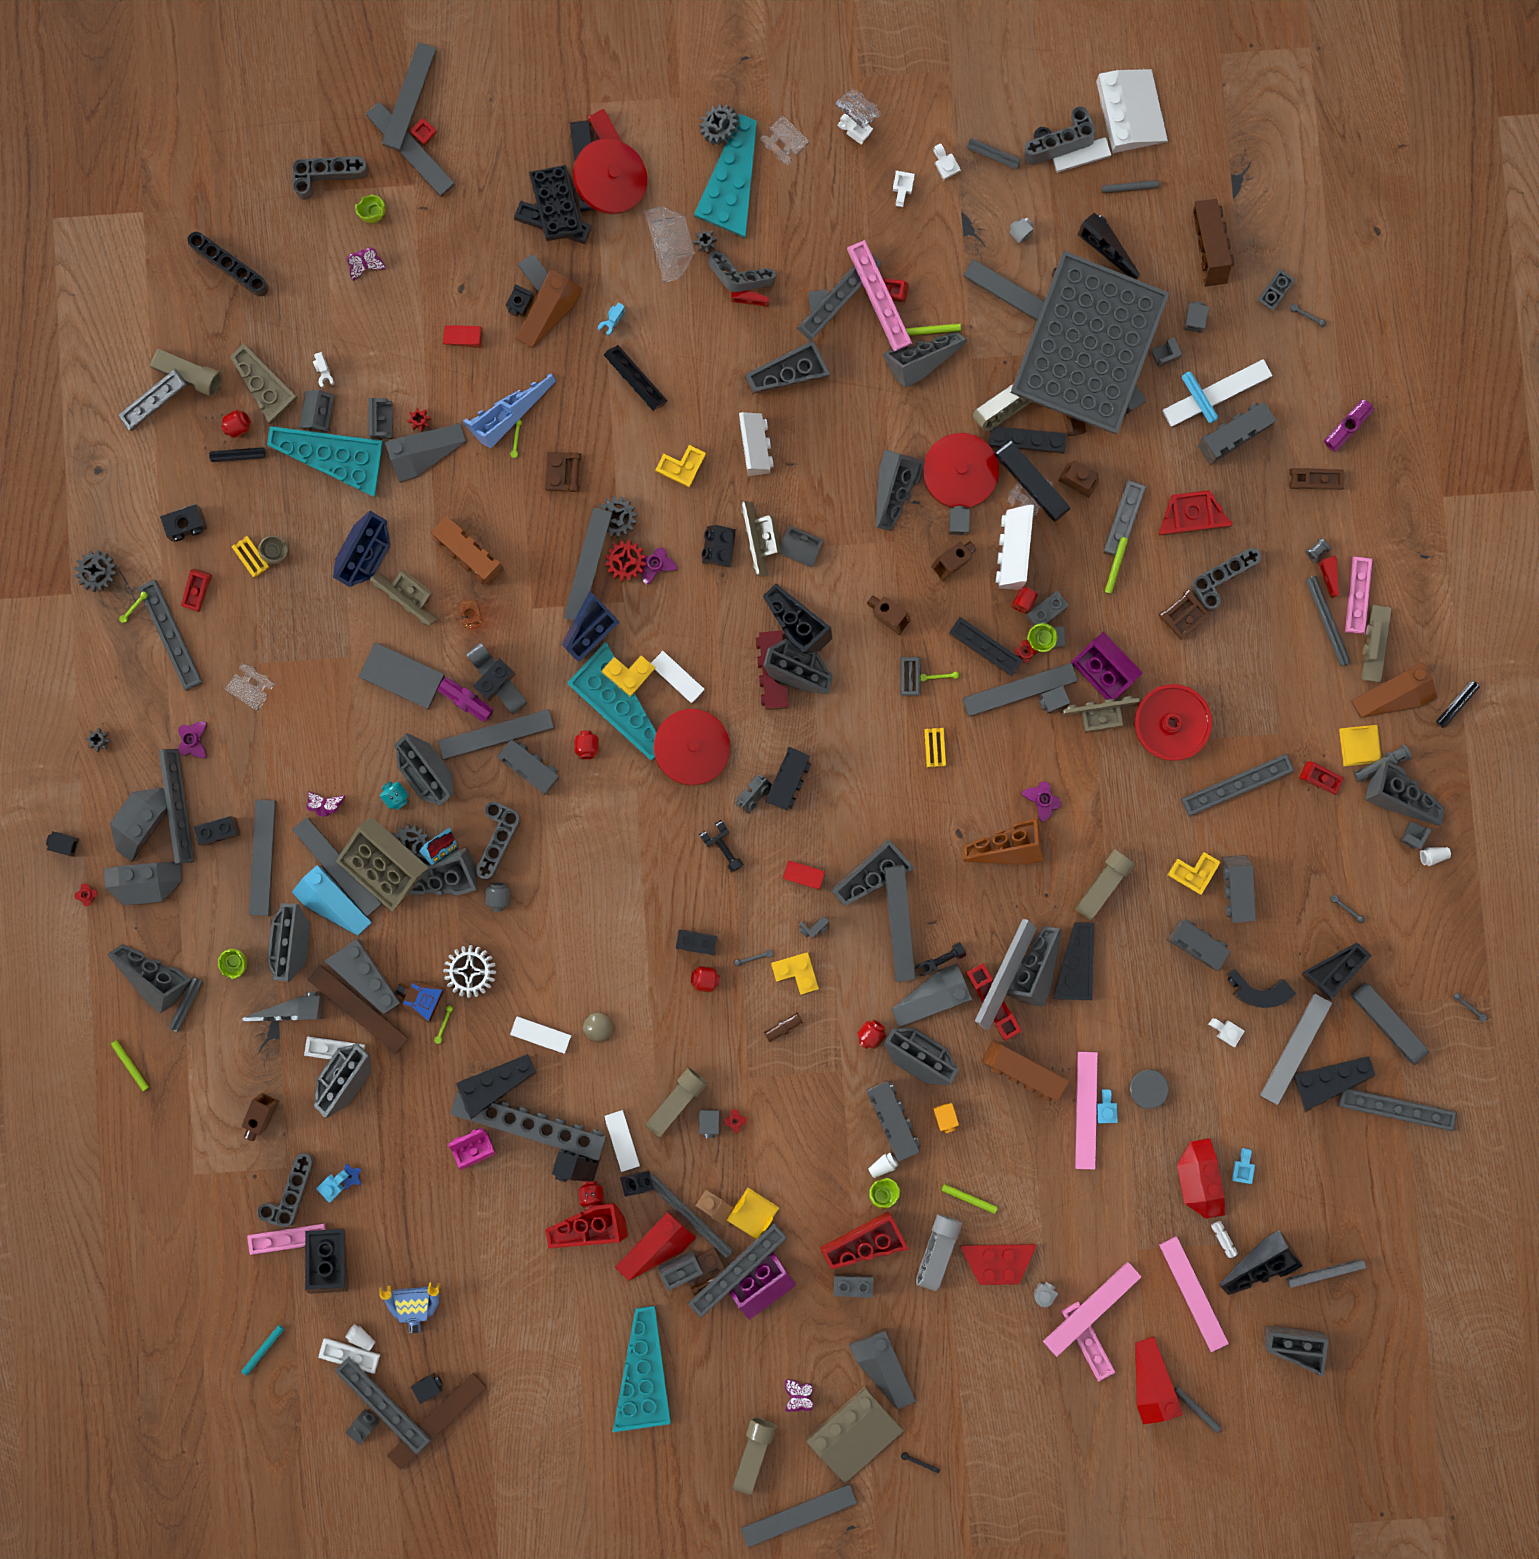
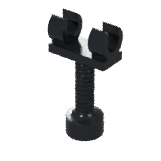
(734, 864)
(931, 965)

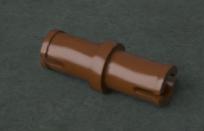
(783, 1027)

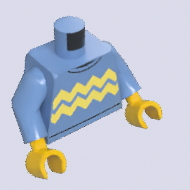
(412, 1304)

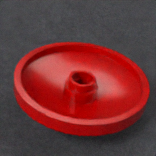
(610, 176)
(960, 470)
(1173, 722)
(691, 747)

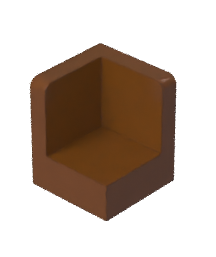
(1074, 426)

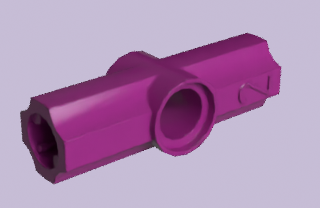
(1356, 418)
(465, 699)

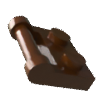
(557, 471)
(1189, 619)
(708, 1262)

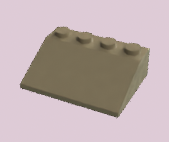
(381, 863)
(854, 1434)

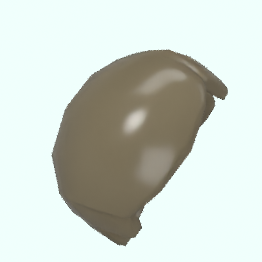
(272, 550)
(598, 1027)

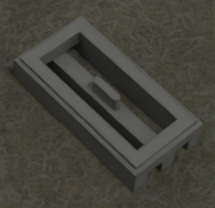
(903, 676)

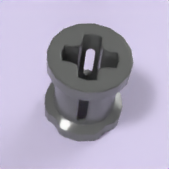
(1318, 550)

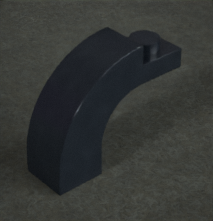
(1271, 997)

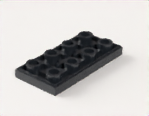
(556, 203)

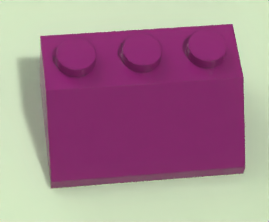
(1106, 667)
(762, 1286)

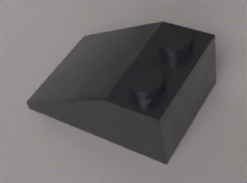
(326, 1261)

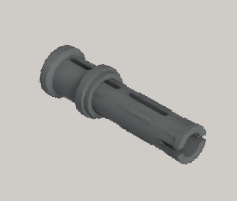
(1394, 757)

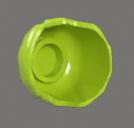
(371, 209)
(1042, 637)
(232, 963)
(884, 1193)

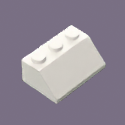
(755, 443)

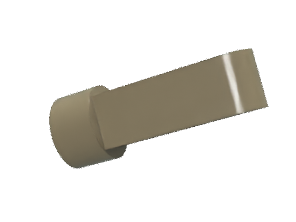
(202, 378)
(998, 409)
(1116, 868)
(689, 1085)
(759, 1434)

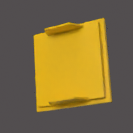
(1360, 745)
(753, 1213)

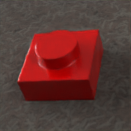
(423, 131)

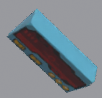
(439, 846)

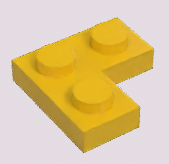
(684, 470)
(628, 679)
(1197, 877)
(797, 966)

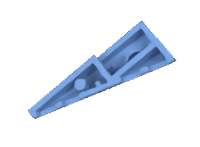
(494, 423)

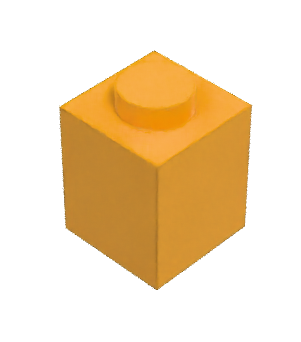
(946, 1117)

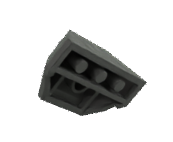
(797, 669)
(424, 769)
(138, 820)
(142, 882)
(288, 942)
(921, 1056)
(341, 1079)

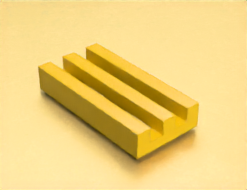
(241, 544)
(942, 745)

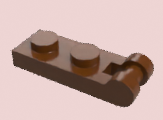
(1317, 478)

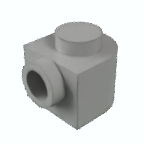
(1021, 230)
(1045, 1294)

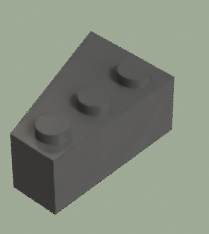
(529, 766)
(1239, 888)
(1199, 944)
(1298, 1346)

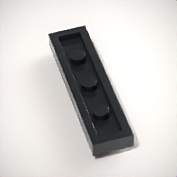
(529, 215)
(635, 377)
(1028, 439)
(985, 646)

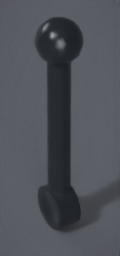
(905, 1456)

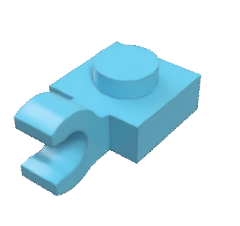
(615, 315)
(1106, 1110)
(1243, 1170)
(332, 1186)

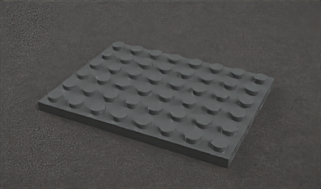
(1089, 342)

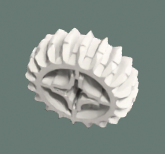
(469, 980)

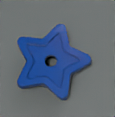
(355, 1176)

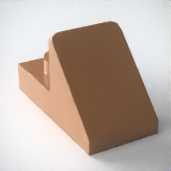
(715, 1207)

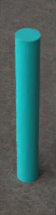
(262, 1350)

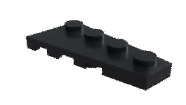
(1077, 968)
(1326, 1082)
(487, 1087)

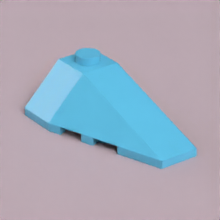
(327, 899)

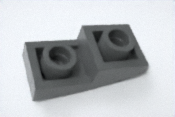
(533, 271)
(1276, 289)

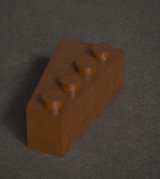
(1212, 242)

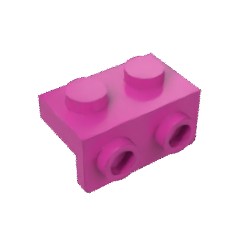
(472, 1148)

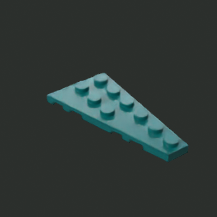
(728, 190)
(342, 457)
(612, 703)
(643, 1385)

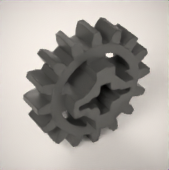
(719, 124)
(623, 512)
(95, 579)
(421, 839)

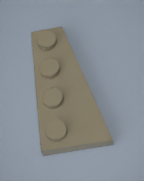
(266, 388)

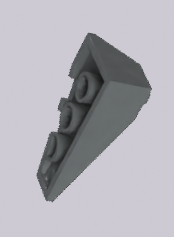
(154, 982)
(300, 1008)

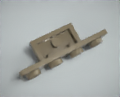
(762, 537)
(408, 593)
(1376, 643)
(1101, 716)

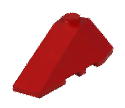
(592, 1226)
(658, 1245)
(1154, 1390)

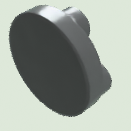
(1149, 1089)

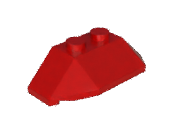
(1201, 1179)

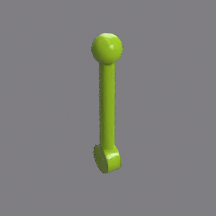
(514, 454)
(124, 618)
(924, 677)
(438, 1039)

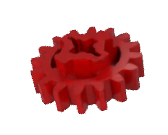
(614, 558)

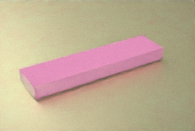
(1358, 595)
(280, 1239)
(1092, 1348)

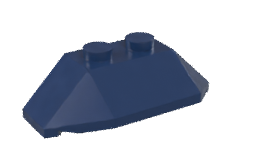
(362, 550)

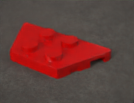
(1193, 513)
(998, 1263)

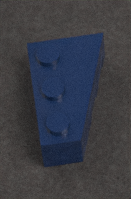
(589, 627)

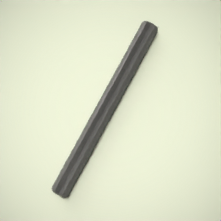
(691, 1217)

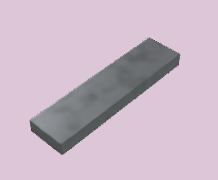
(153, 399)
(1124, 516)
(1325, 1273)

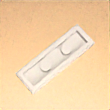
(1097, 151)
(677, 677)
(540, 1035)
(324, 1047)
(622, 1140)
(338, 1352)

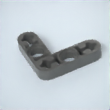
(738, 281)

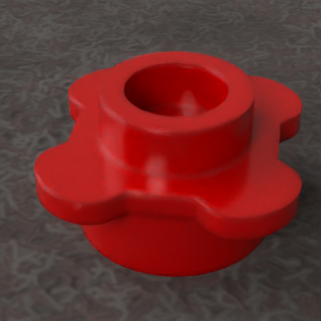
(1020, 651)
(89, 898)
(740, 1121)

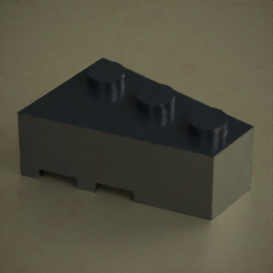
(788, 779)
(1334, 972)
(574, 1167)

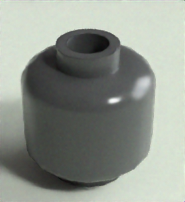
(498, 896)

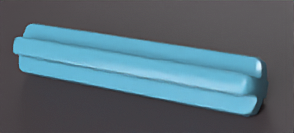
(1200, 397)

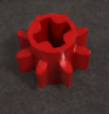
(424, 421)

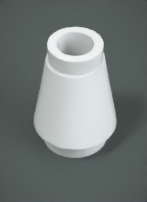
(1434, 855)
(883, 1165)
(359, 1337)

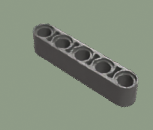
(1389, 1023)

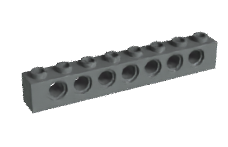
(573, 1145)

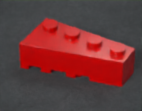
(865, 1242)

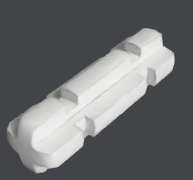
(1224, 1239)

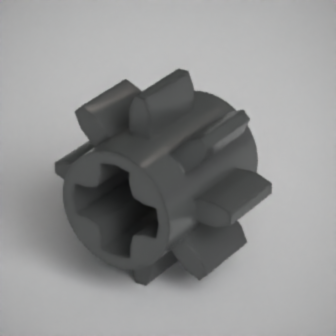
(705, 235)
(101, 744)

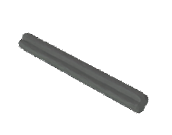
(1328, 621)

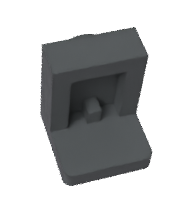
(819, 928)
(362, 1426)

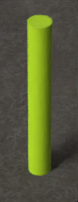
(933, 329)
(1116, 565)
(129, 1065)
(968, 1198)

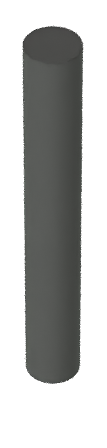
(1130, 186)
(1197, 1409)

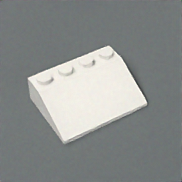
(1131, 109)
(1015, 547)

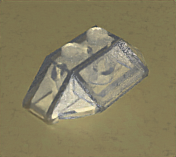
(670, 241)

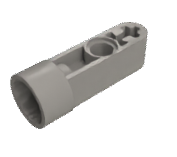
(938, 1252)

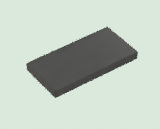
(401, 675)

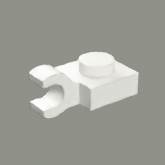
(854, 130)
(946, 164)
(902, 184)
(321, 365)
(1227, 1032)

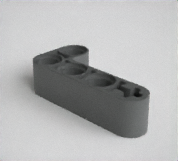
(1038, 150)
(329, 173)
(1227, 574)
(509, 693)
(494, 842)
(291, 1188)

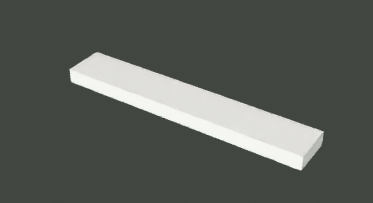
(1218, 392)

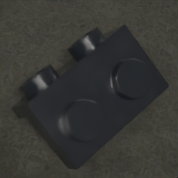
(718, 545)

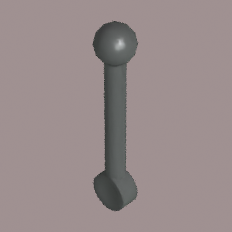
(1294, 308)
(1334, 898)
(768, 953)
(1482, 1017)

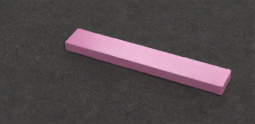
(879, 296)
(1086, 1110)
(1193, 1294)
(1092, 1309)

